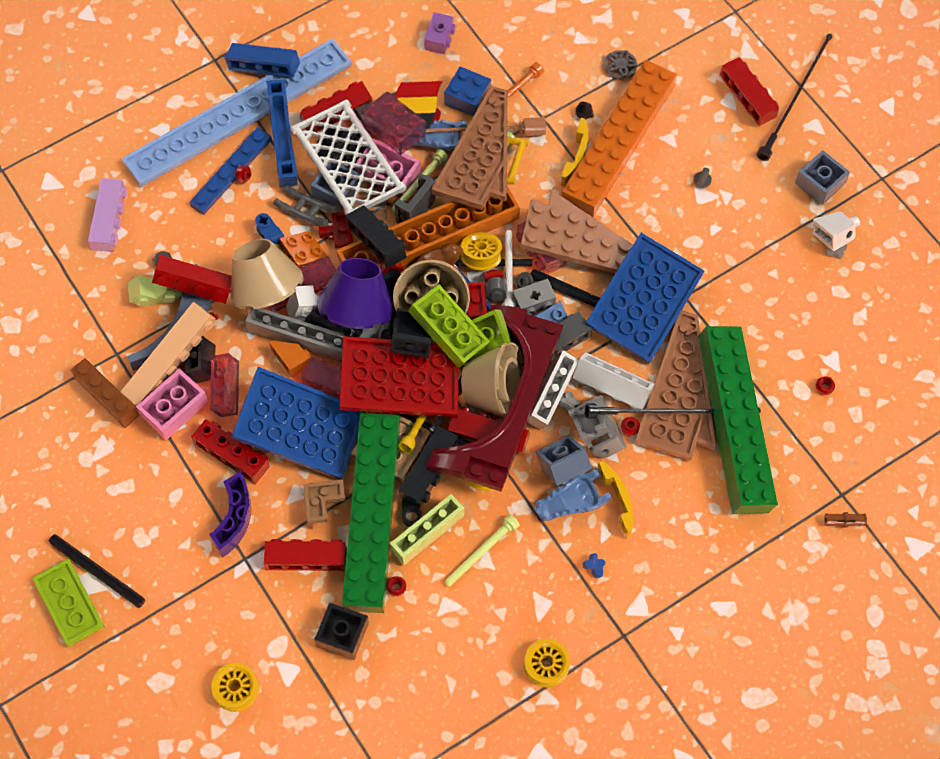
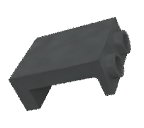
(419, 203)

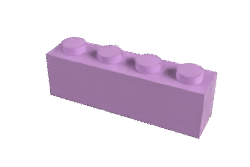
(107, 215)

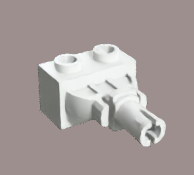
(302, 303)

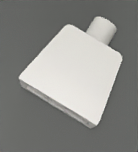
(835, 229)

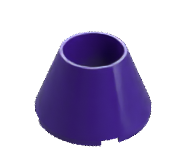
(356, 295)

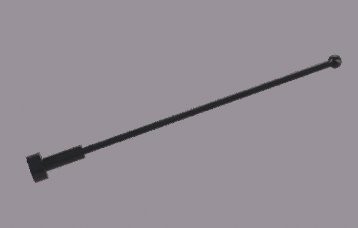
(764, 152)
(591, 410)

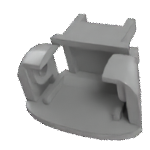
(593, 428)

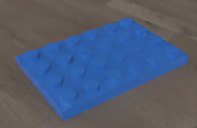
(644, 298)
(297, 424)

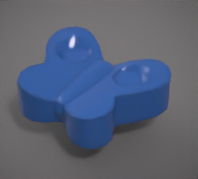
(595, 565)

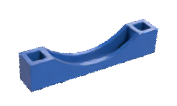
(281, 133)

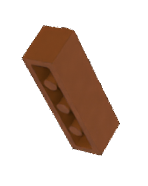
(105, 393)

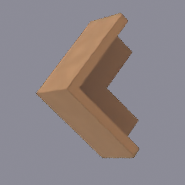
(318, 495)

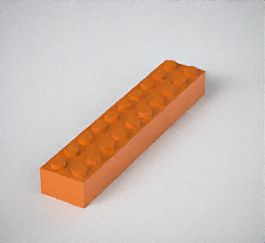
(619, 137)
(441, 226)

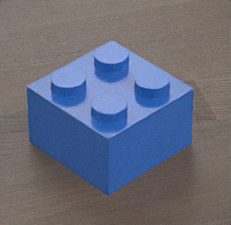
(466, 91)

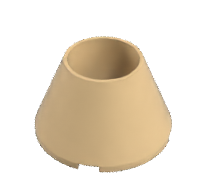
(262, 275)
(493, 379)

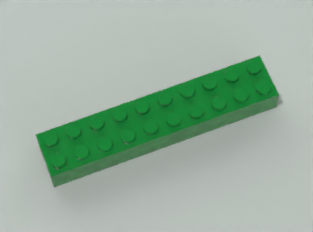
(737, 420)
(371, 513)

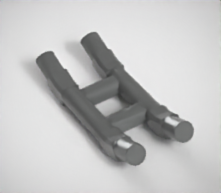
(302, 199)

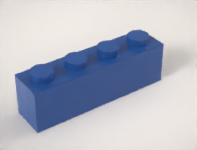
(262, 60)

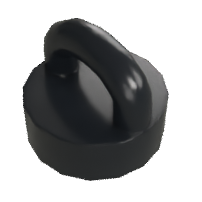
(584, 110)

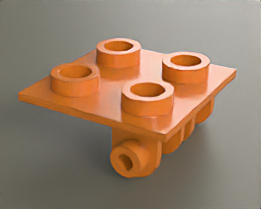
(302, 248)

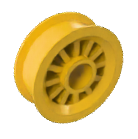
(481, 251)
(219, 678)
(540, 680)

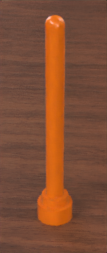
(535, 70)

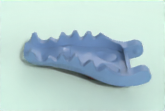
(442, 140)
(573, 497)

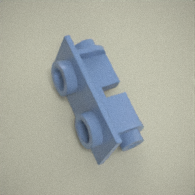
(554, 313)

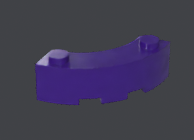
(236, 522)

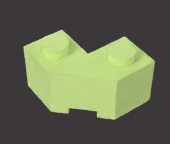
(146, 293)

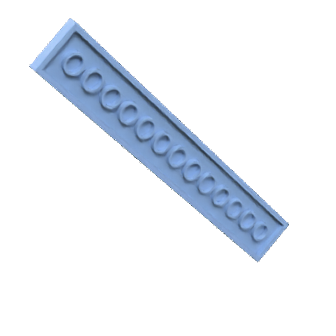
(231, 115)

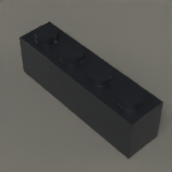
(376, 236)
(421, 480)

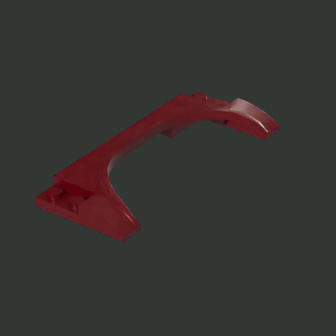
(491, 458)

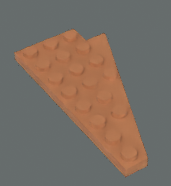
(480, 158)
(572, 235)
(679, 385)

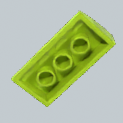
(448, 326)
(494, 328)

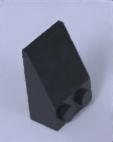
(340, 145)

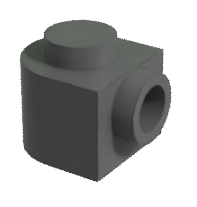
(495, 289)

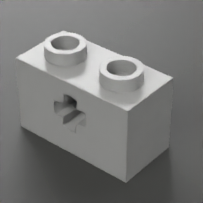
(540, 291)

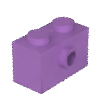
(439, 33)

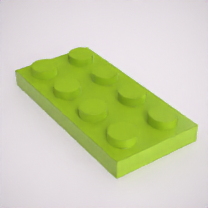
(68, 602)

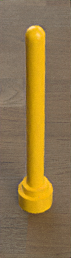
(408, 443)

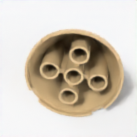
(426, 275)

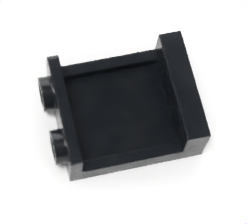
(409, 336)

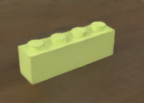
(427, 529)

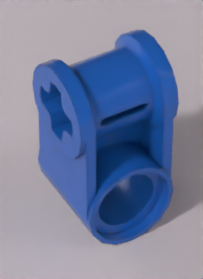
(268, 229)

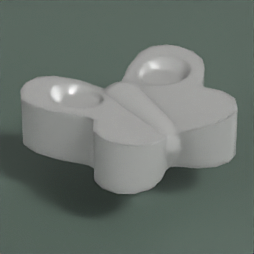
(838, 253)
(568, 401)

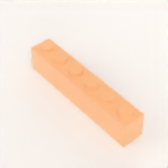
(169, 353)

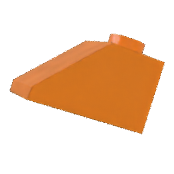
(290, 356)

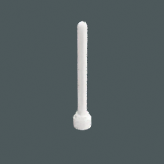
(508, 270)

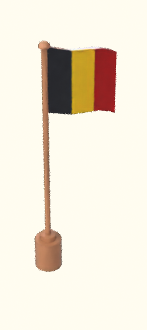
(422, 99)

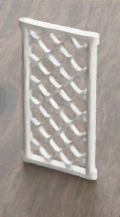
(348, 114)

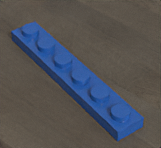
(226, 174)

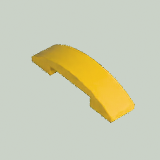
(582, 138)
(610, 477)

